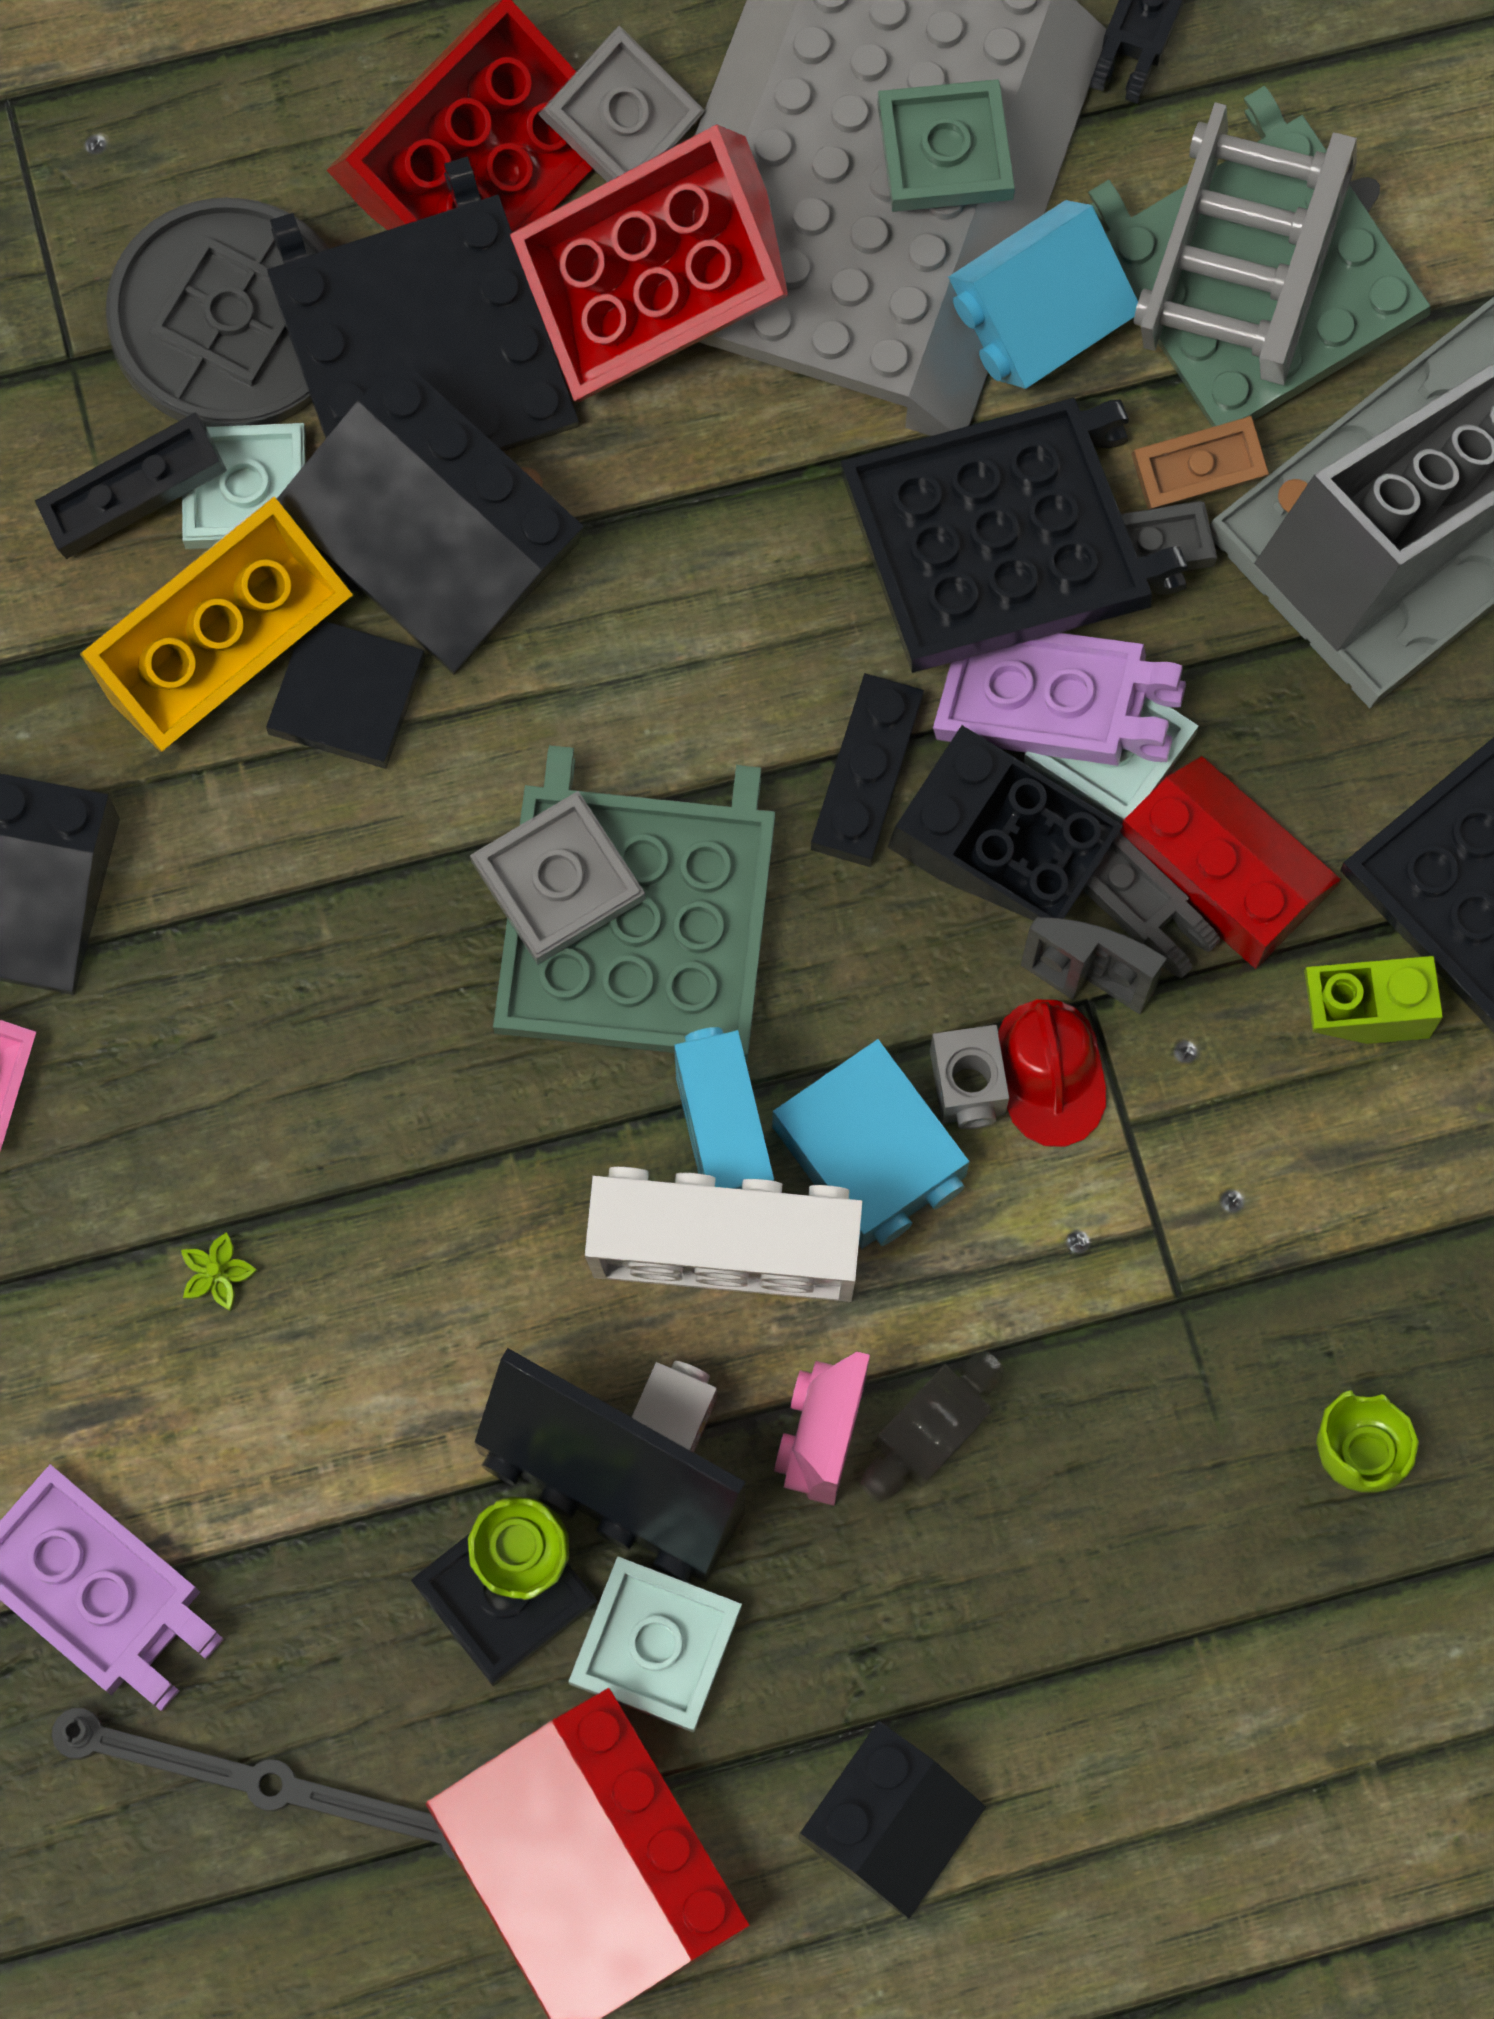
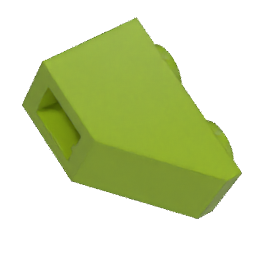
(1375, 1000)

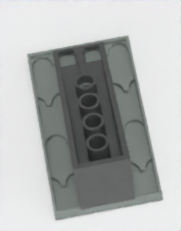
(1395, 522)

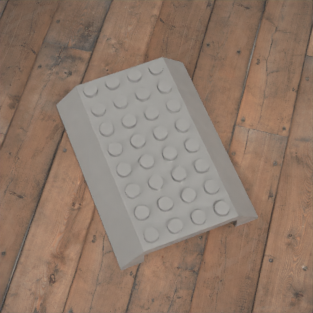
(867, 282)

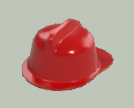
(1052, 1072)

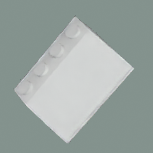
(723, 1236)

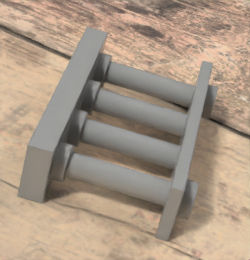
(1288, 284)

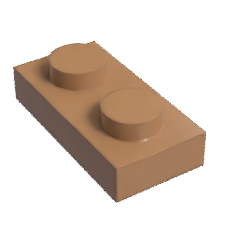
(1200, 463)

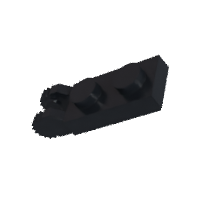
(1138, 31)

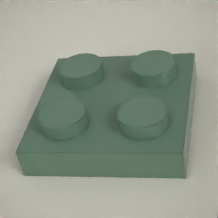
(945, 145)

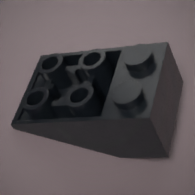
(1002, 830)

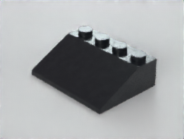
(428, 516)
(50, 878)
(609, 1469)

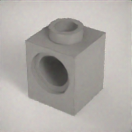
(975, 1050)

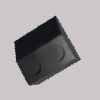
(892, 1820)

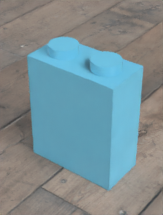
(1044, 294)
(721, 1108)
(877, 1138)

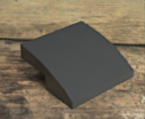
(1076, 952)

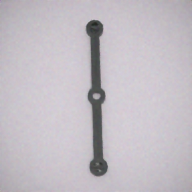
(81, 1734)

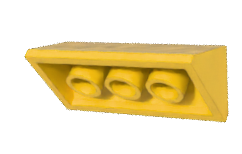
(215, 625)

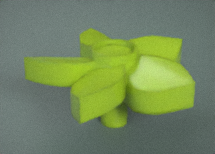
(216, 1272)

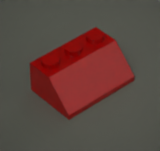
(1229, 859)

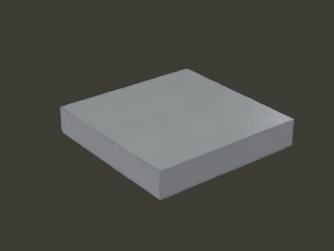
(620, 108)
(557, 877)

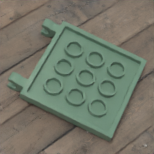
(1356, 306)
(678, 956)

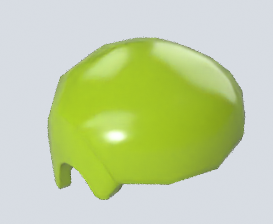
(1366, 1443)
(518, 1547)

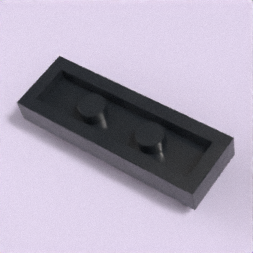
(130, 485)
(867, 770)

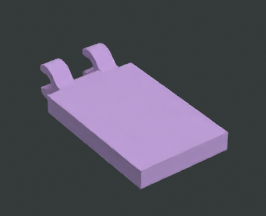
(1063, 699)
(95, 1589)

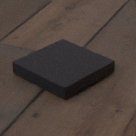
(346, 693)
(493, 1628)

